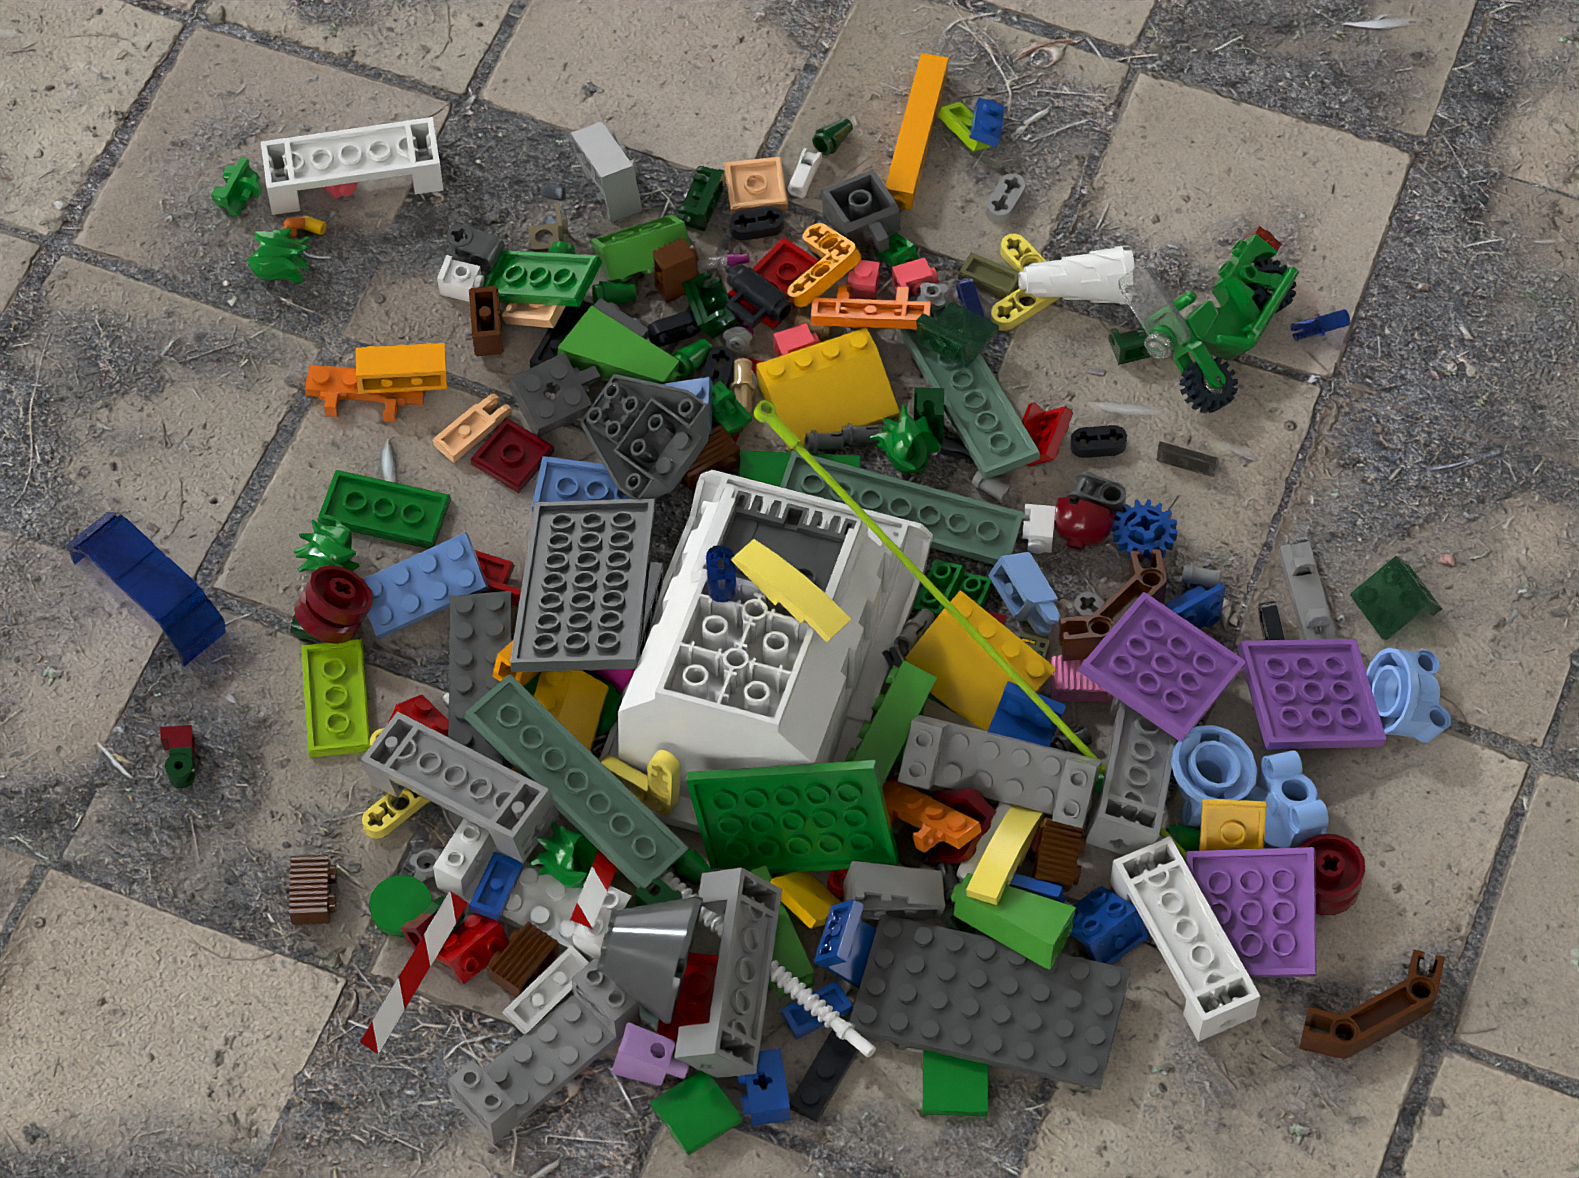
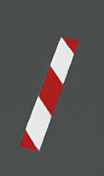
(594, 891)
(413, 972)

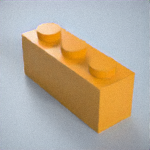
(401, 368)

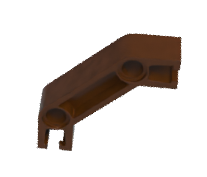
(1083, 633)
(1376, 1016)

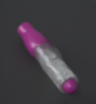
(722, 261)

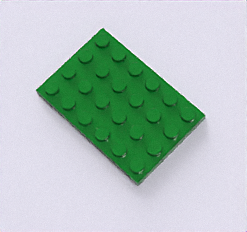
(793, 817)

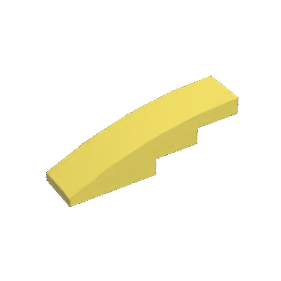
(791, 588)
(1004, 854)

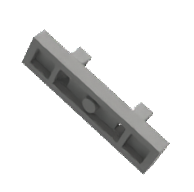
(1306, 591)

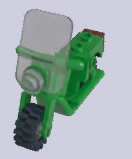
(1247, 300)

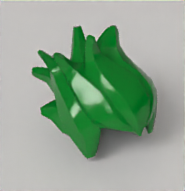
(279, 256)
(907, 442)
(327, 547)
(566, 856)

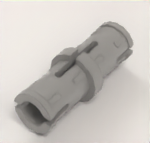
(914, 629)

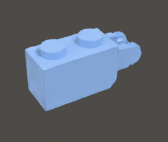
(1026, 591)

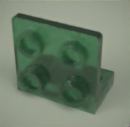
(956, 333)
(1394, 597)

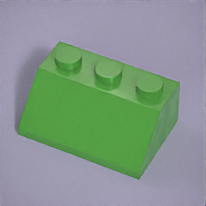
(632, 248)

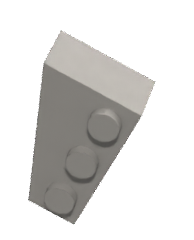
(609, 169)
(895, 891)

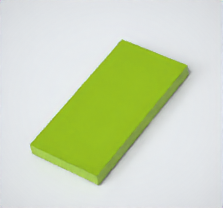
(335, 698)

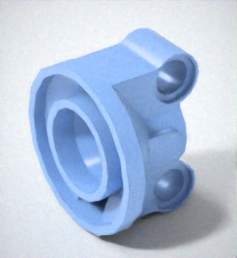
(1408, 693)
(1211, 766)
(1292, 802)

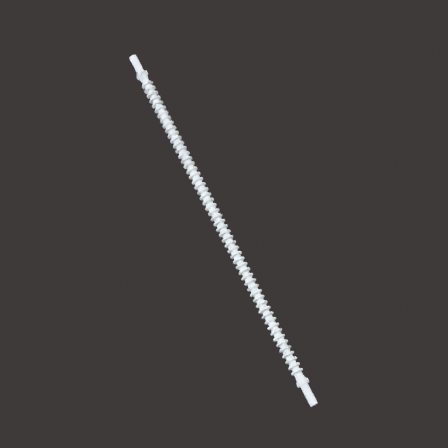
(784, 979)

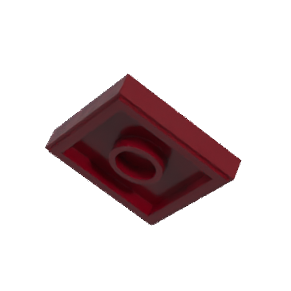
(512, 455)

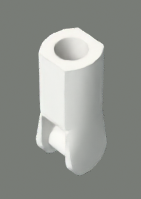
(804, 173)

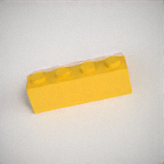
(829, 385)
(966, 675)

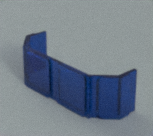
(151, 582)

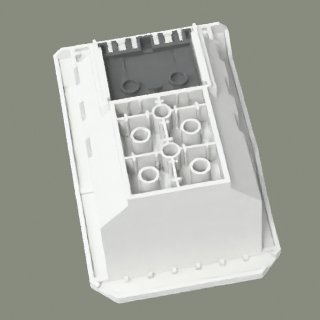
(743, 675)

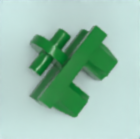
(240, 185)
(728, 410)

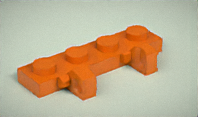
(868, 313)
(341, 384)
(933, 818)

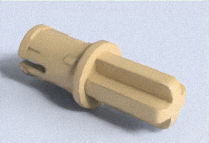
(743, 383)

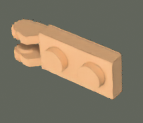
(471, 428)

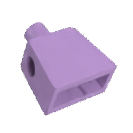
(647, 1057)

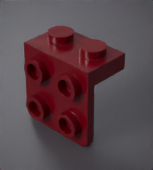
(972, 804)

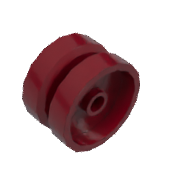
(333, 604)
(1338, 873)

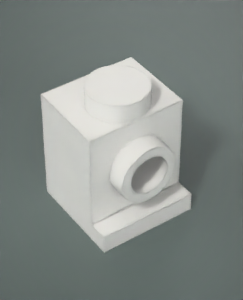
(457, 279)
(1039, 527)

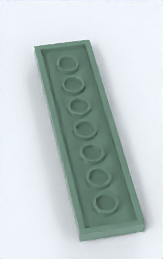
(975, 408)
(956, 521)
(577, 781)

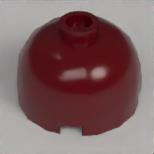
(1082, 523)

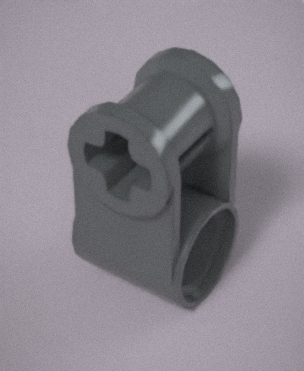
(477, 247)
(1098, 491)

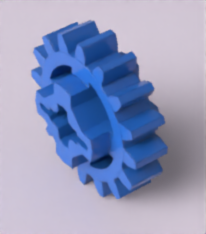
(1144, 530)

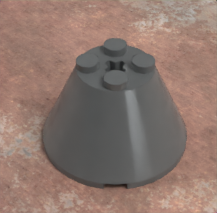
(651, 951)

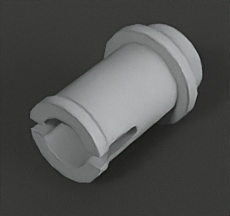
(992, 486)
(1200, 576)

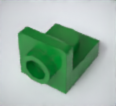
(899, 251)

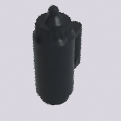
(759, 293)

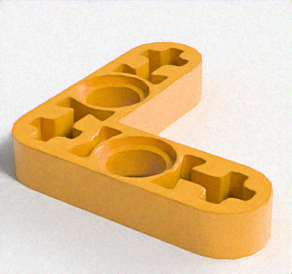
(833, 263)

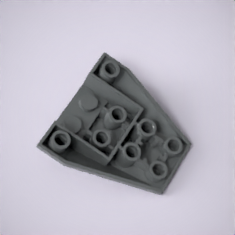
(646, 434)

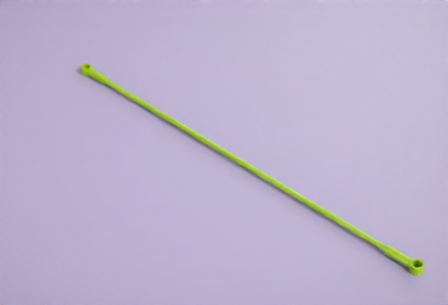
(794, 443)

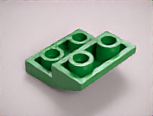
(949, 580)
(696, 1112)

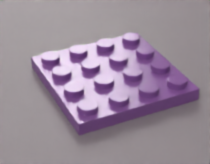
(1162, 666)
(1311, 694)
(1263, 906)

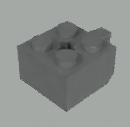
(862, 210)
(557, 378)

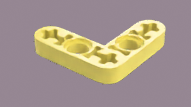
(1020, 312)
(656, 791)
(399, 816)

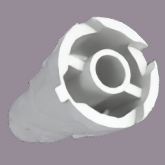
(1080, 276)

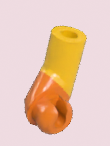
(305, 223)

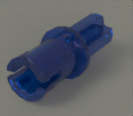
(1320, 324)

